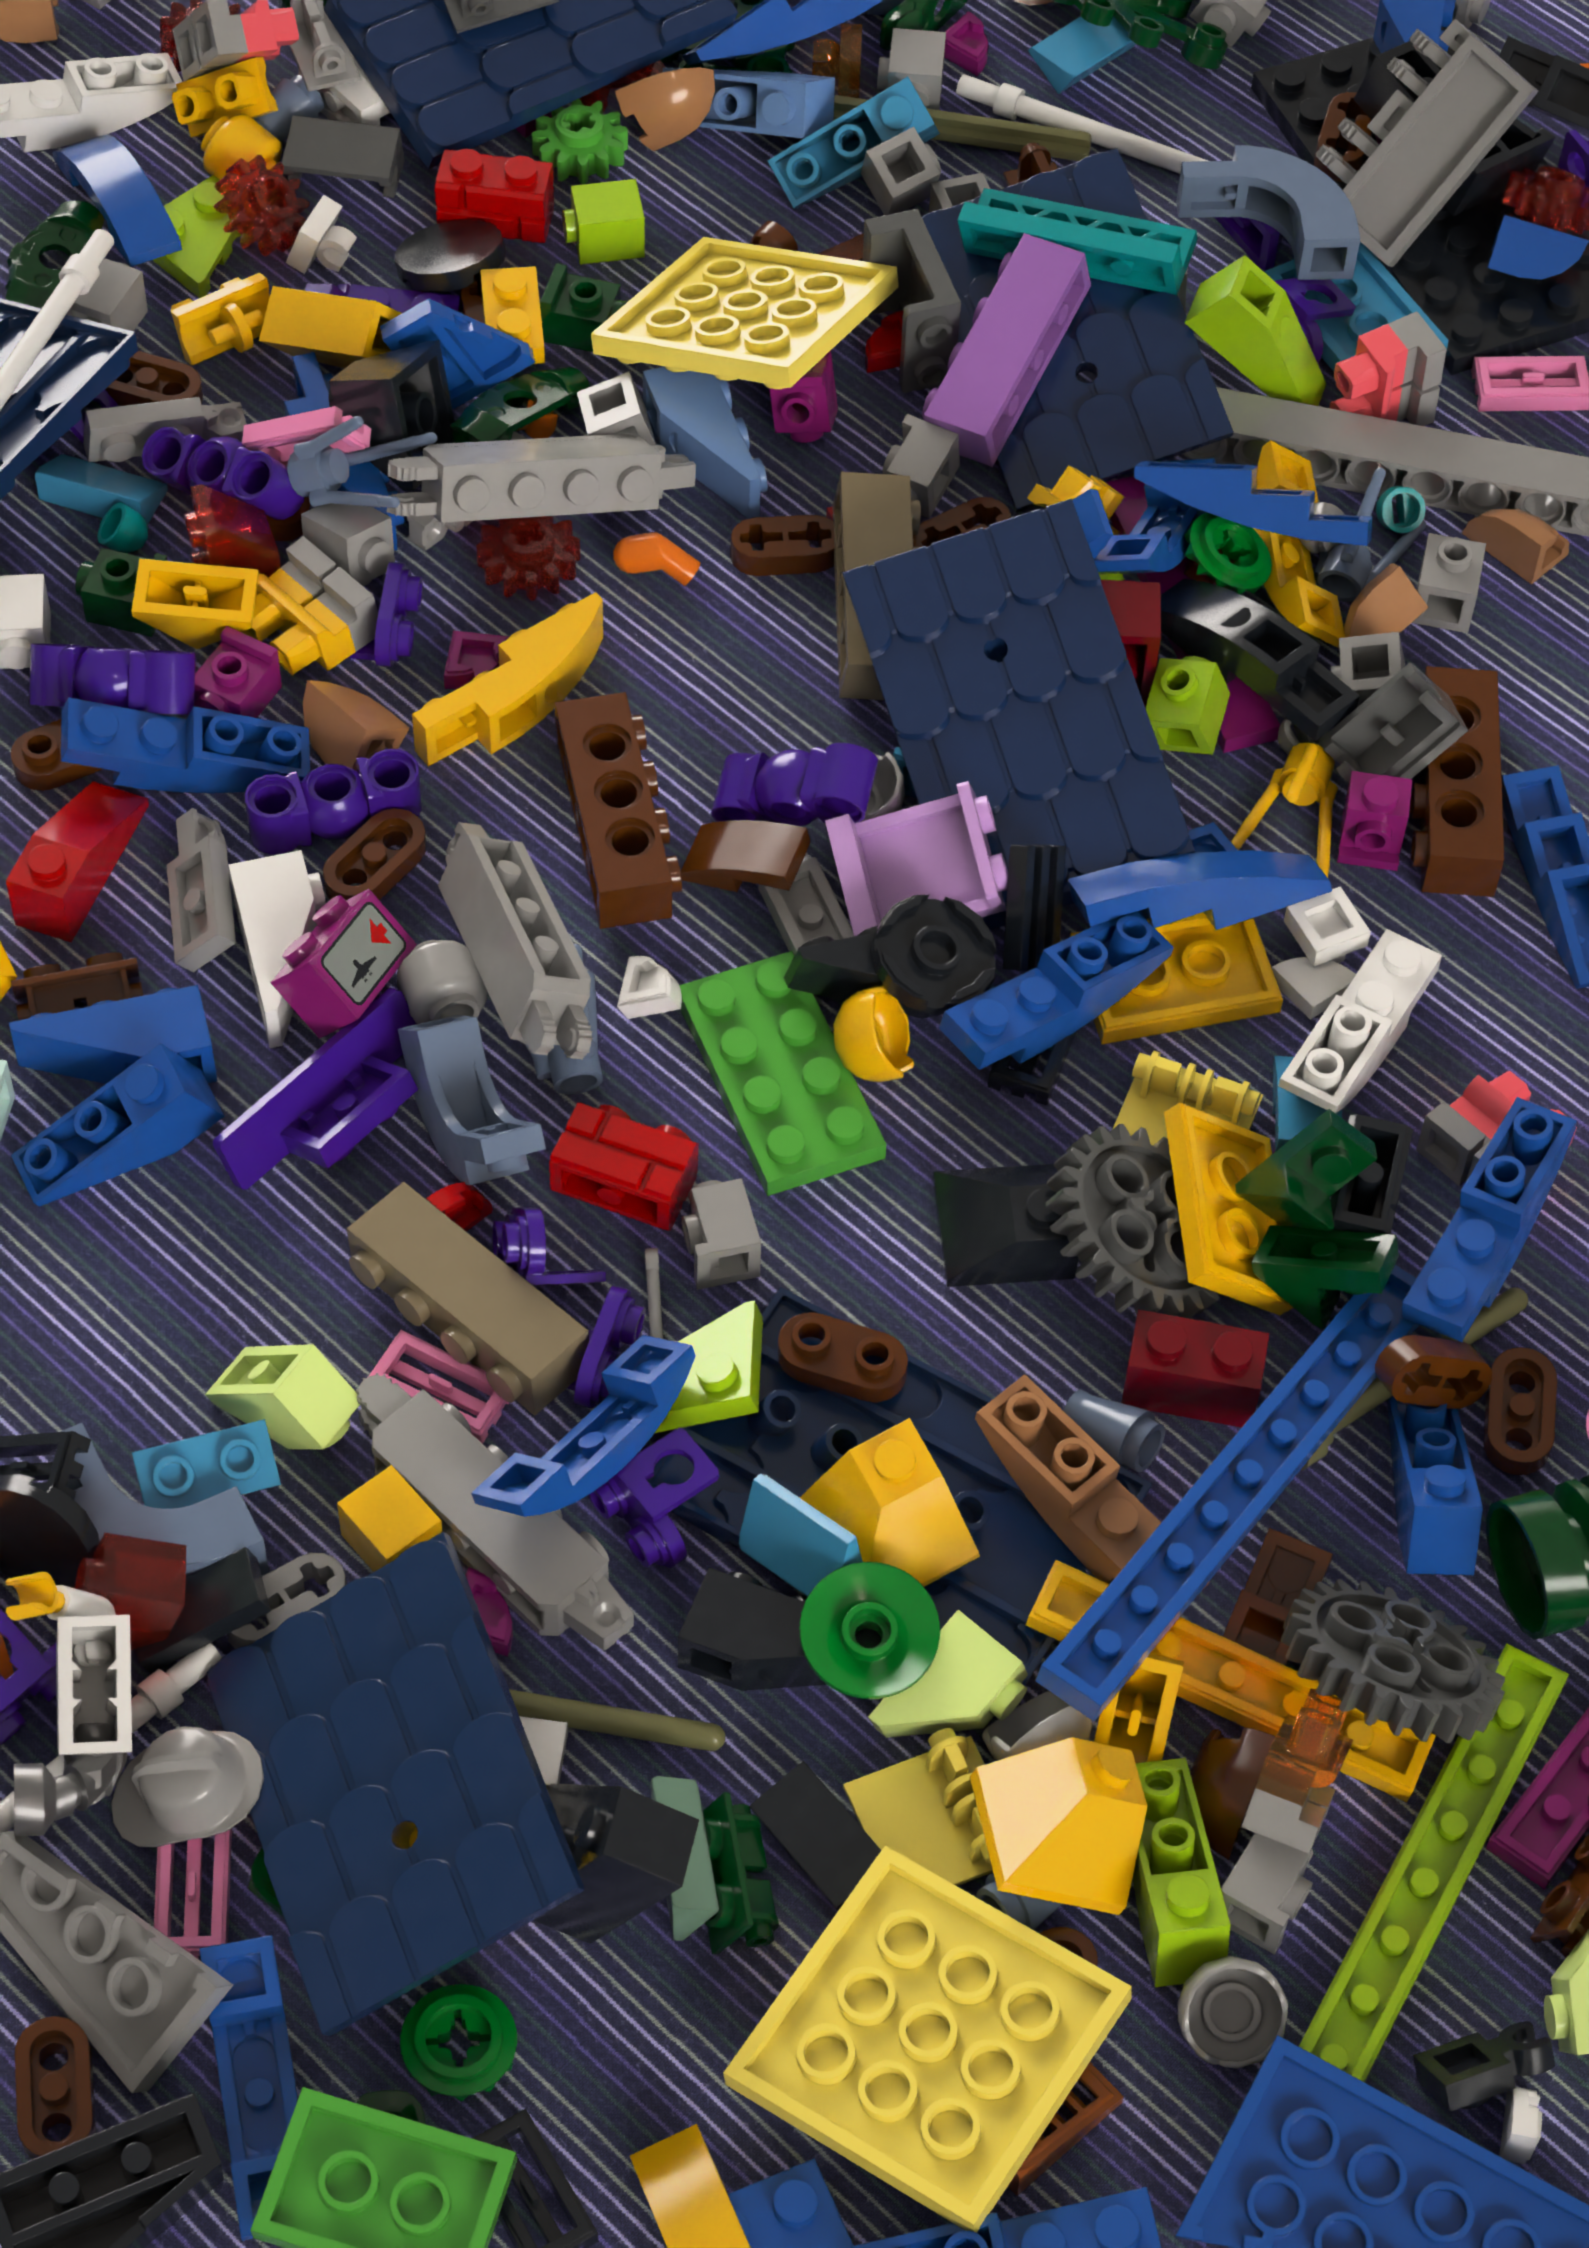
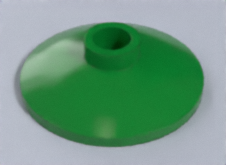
(875, 1599)

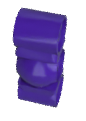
(223, 466)
(113, 676)
(796, 785)
(329, 800)

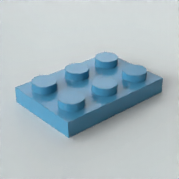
(1377, 302)

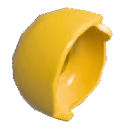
(873, 1036)

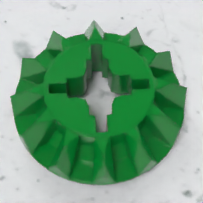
(1237, 542)
(432, 2023)

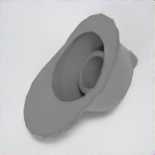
(187, 1787)

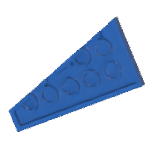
(1349, 2167)

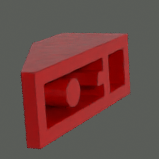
(72, 860)

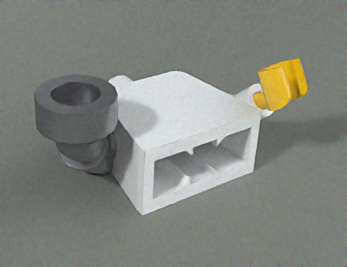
(91, 1702)

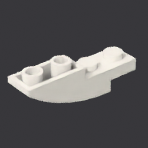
(88, 102)
(1361, 1023)

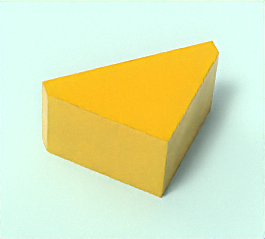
(194, 599)
(1142, 1710)

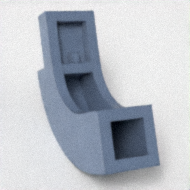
(1284, 195)
(461, 1103)
(207, 1528)

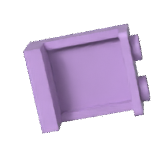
(919, 851)

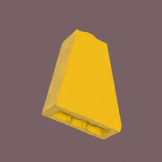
(328, 324)

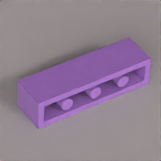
(1008, 346)

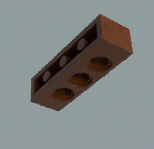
(1462, 794)
(615, 810)

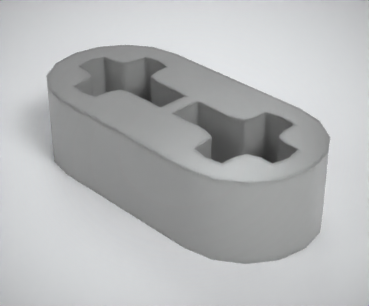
(287, 1593)

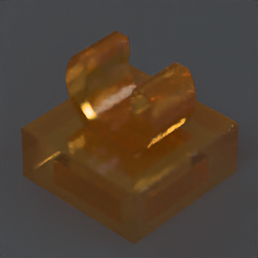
(841, 59)

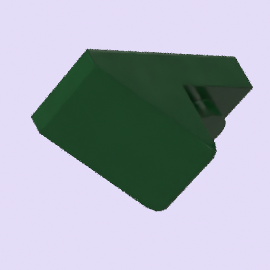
(1307, 1170)
(1315, 1265)

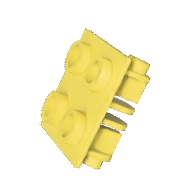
(1164, 1083)
(927, 1809)

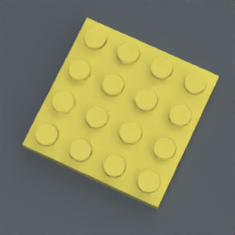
(745, 312)
(928, 2038)

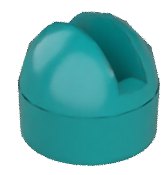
(1409, 508)
(123, 529)

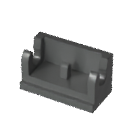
(344, 151)
(1396, 728)

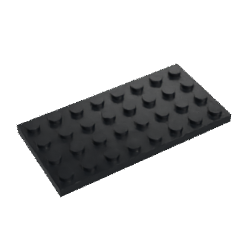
(1447, 263)

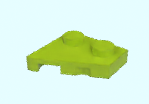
(201, 237)
(724, 1372)

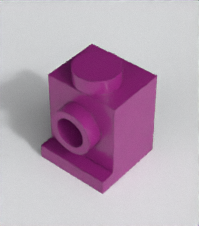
(808, 405)
(238, 675)
(1374, 820)

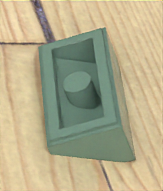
(697, 1897)

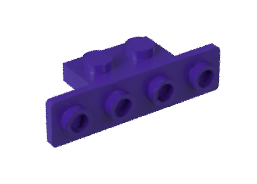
(326, 1099)

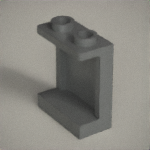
(924, 295)

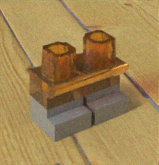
(1295, 1777)

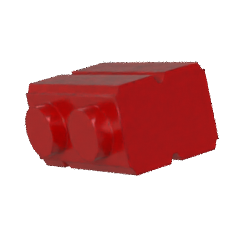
(500, 190)
(624, 1165)

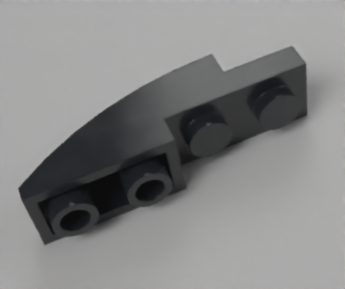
(1560, 83)
(1259, 650)

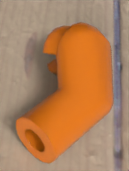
(652, 553)

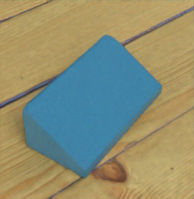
(1079, 51)
(96, 488)
(793, 1536)

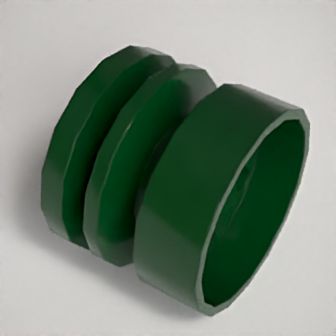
(1543, 1557)

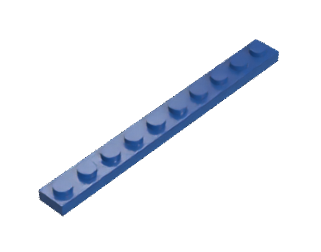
(1225, 1502)

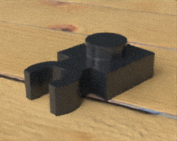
(1474, 2069)

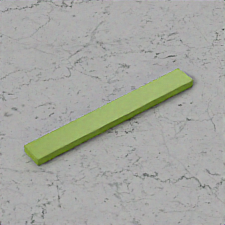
(1431, 1870)

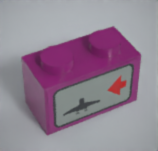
(342, 962)

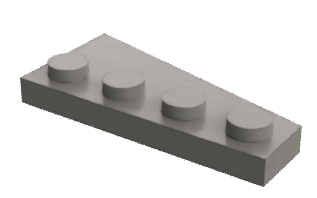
(103, 1963)

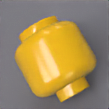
(236, 139)

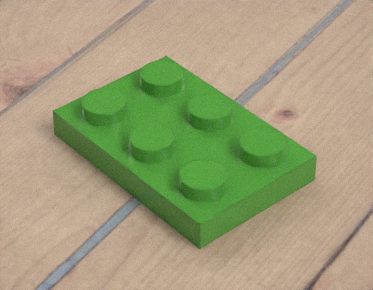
(379, 2182)

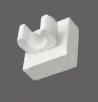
(322, 239)
(1327, 927)

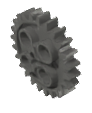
(1125, 1221)
(1392, 1661)

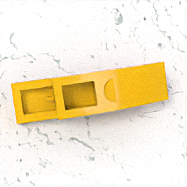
(503, 704)

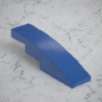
(775, 25)
(1233, 495)
(1554, 858)
(1219, 884)

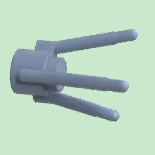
(320, 470)
(1348, 566)
(570, 1074)

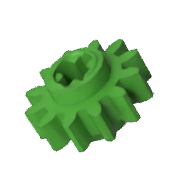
(580, 141)

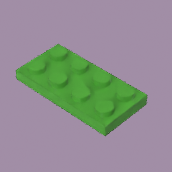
(780, 1075)

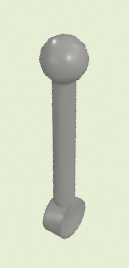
(653, 1292)

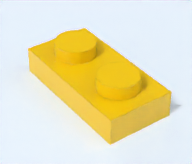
(513, 305)

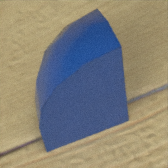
(1533, 250)

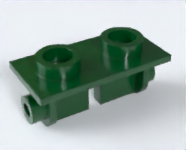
(743, 1903)

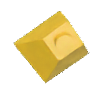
(896, 1505)
(1063, 1822)

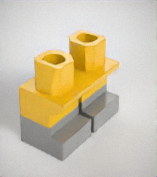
(317, 609)

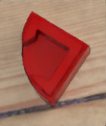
(884, 345)
(462, 1204)

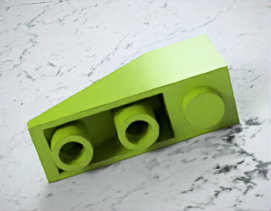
(1257, 331)
(1176, 1878)

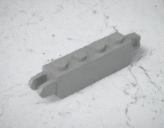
(538, 477)
(517, 942)
(536, 1560)

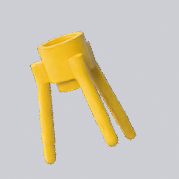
(1302, 782)

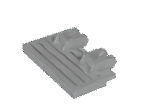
(1427, 142)

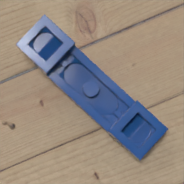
(122, 196)
(1156, 539)
(641, 1393)
(252, 2066)

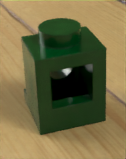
(576, 307)
(109, 590)

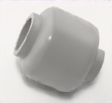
(441, 981)

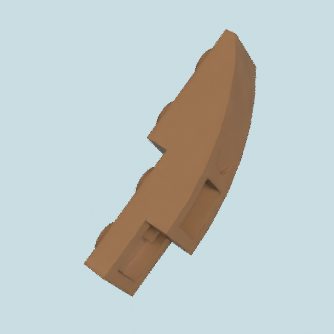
(1066, 1478)

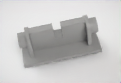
(320, 51)

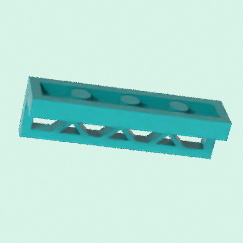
(1115, 245)

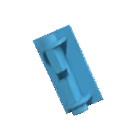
(207, 1465)

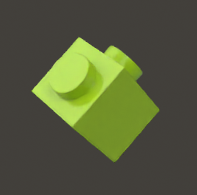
(605, 221)
(1187, 704)

